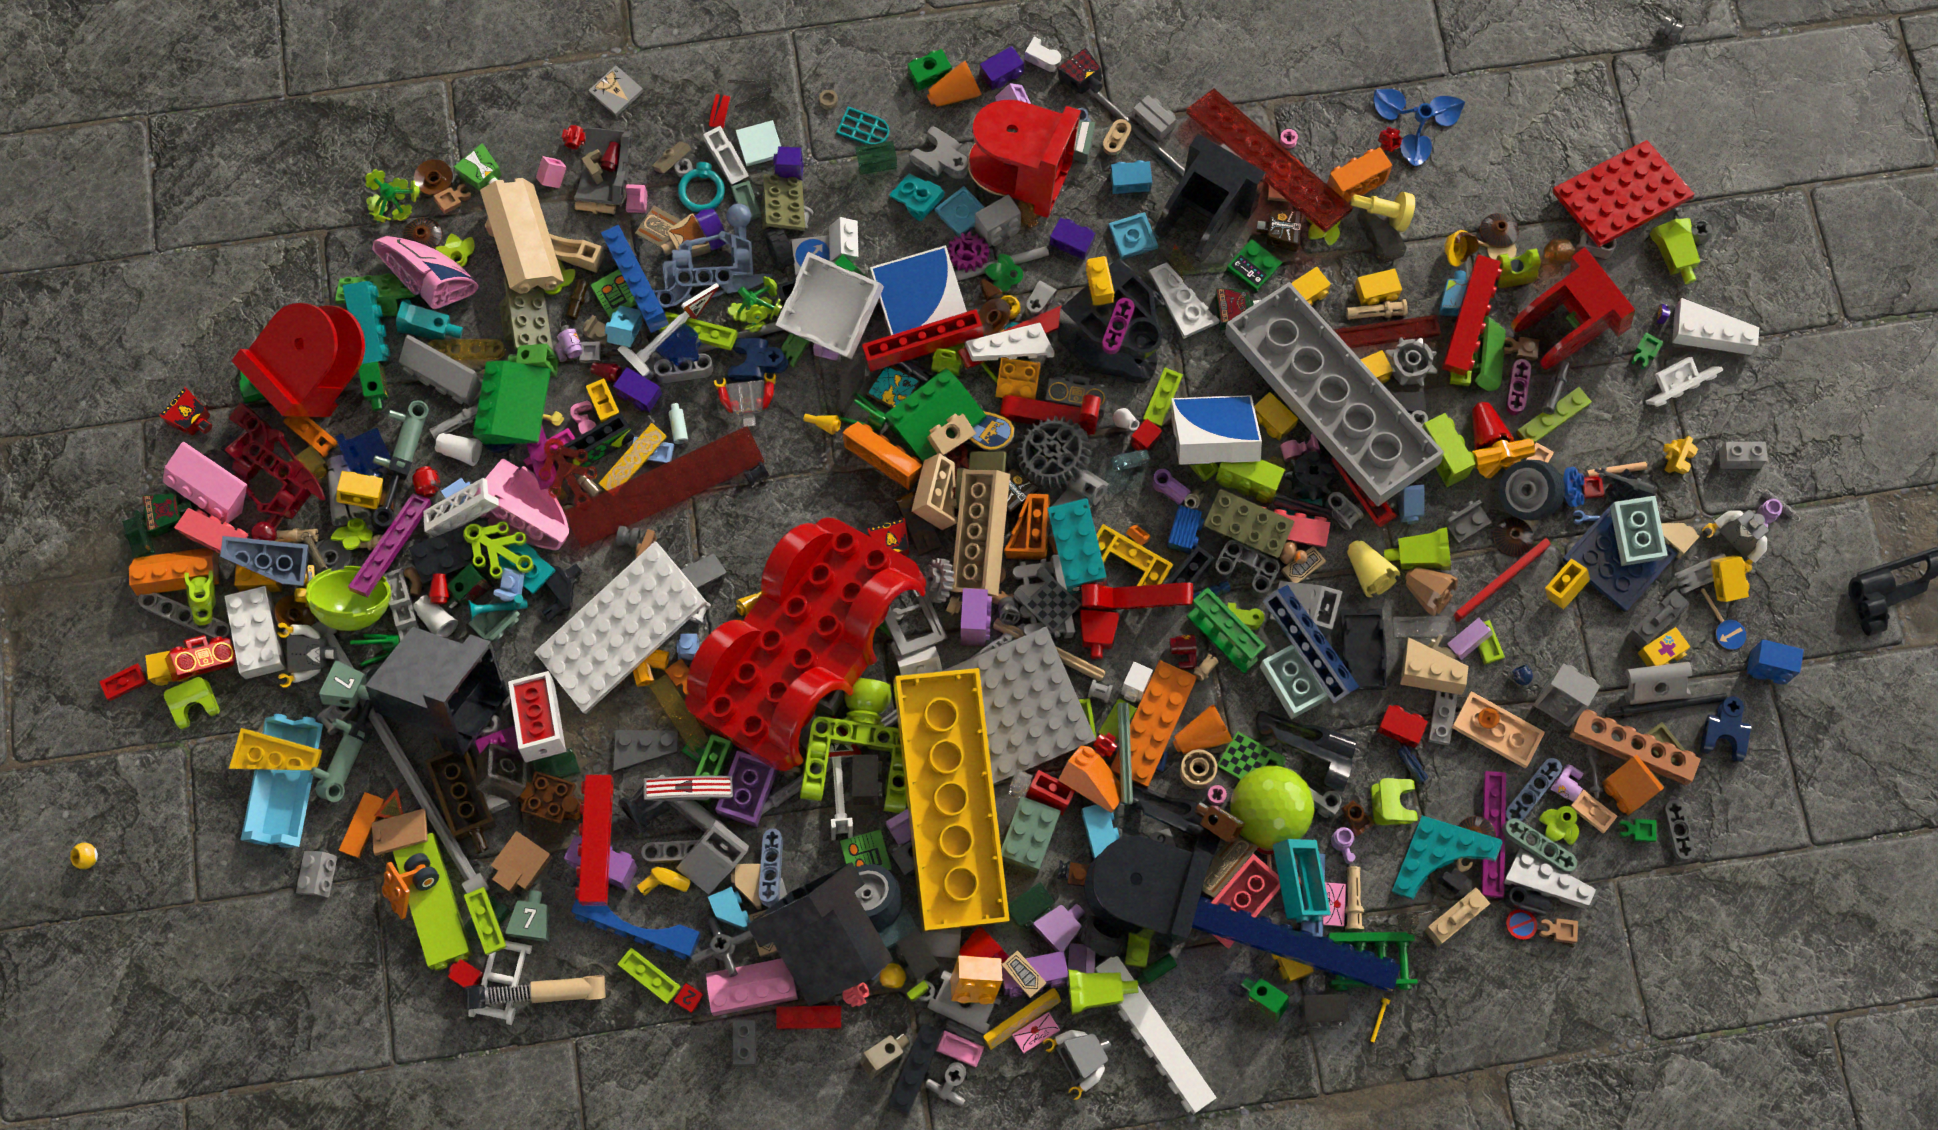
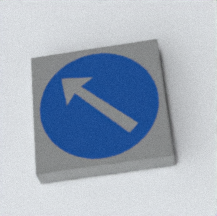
(815, 245)

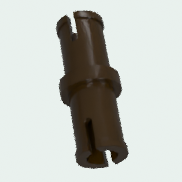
(577, 299)

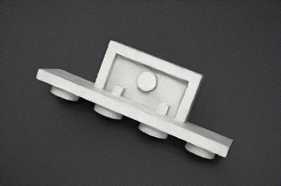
(1680, 378)

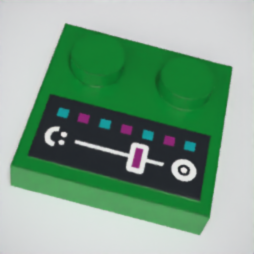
(1254, 265)

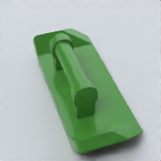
(1492, 356)

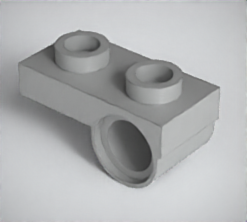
(1320, 803)

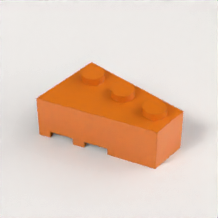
(1030, 534)

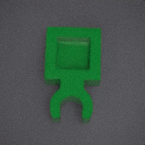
(1647, 349)
(1641, 829)

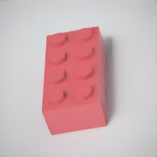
(1249, 890)

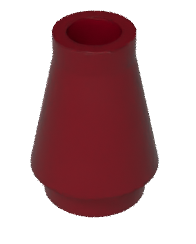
(610, 159)
(607, 371)

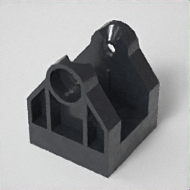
(1084, 327)

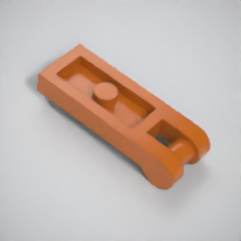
(311, 433)

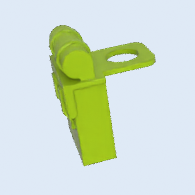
(948, 359)

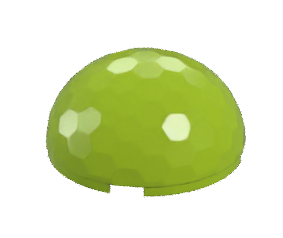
(339, 607)
(1273, 806)

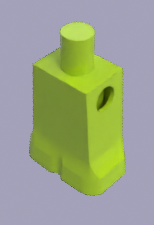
(1677, 247)
(1422, 551)
(1097, 989)

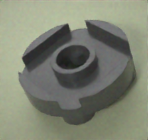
(330, 547)

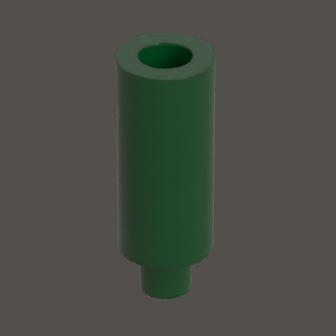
(1157, 969)

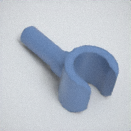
(1584, 517)

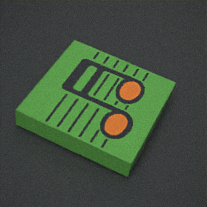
(613, 292)
(866, 849)

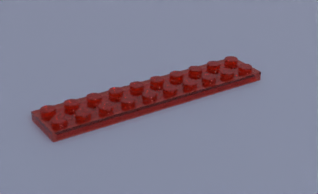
(1282, 169)
(665, 486)

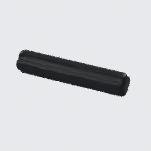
(1302, 506)

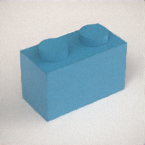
(1131, 177)

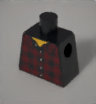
(1081, 72)

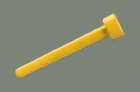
(1385, 1002)

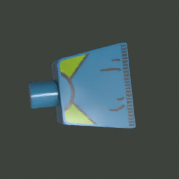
(1453, 294)

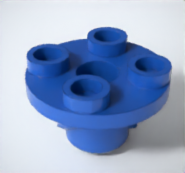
(1573, 487)

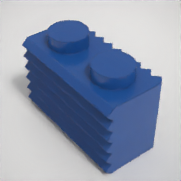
(1184, 529)

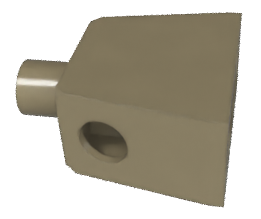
(877, 1059)

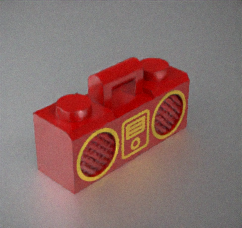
(201, 660)

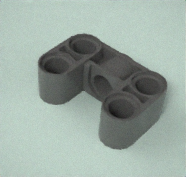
(1249, 561)

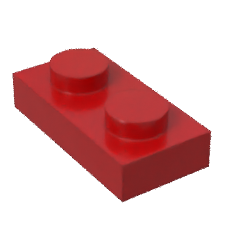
(123, 682)

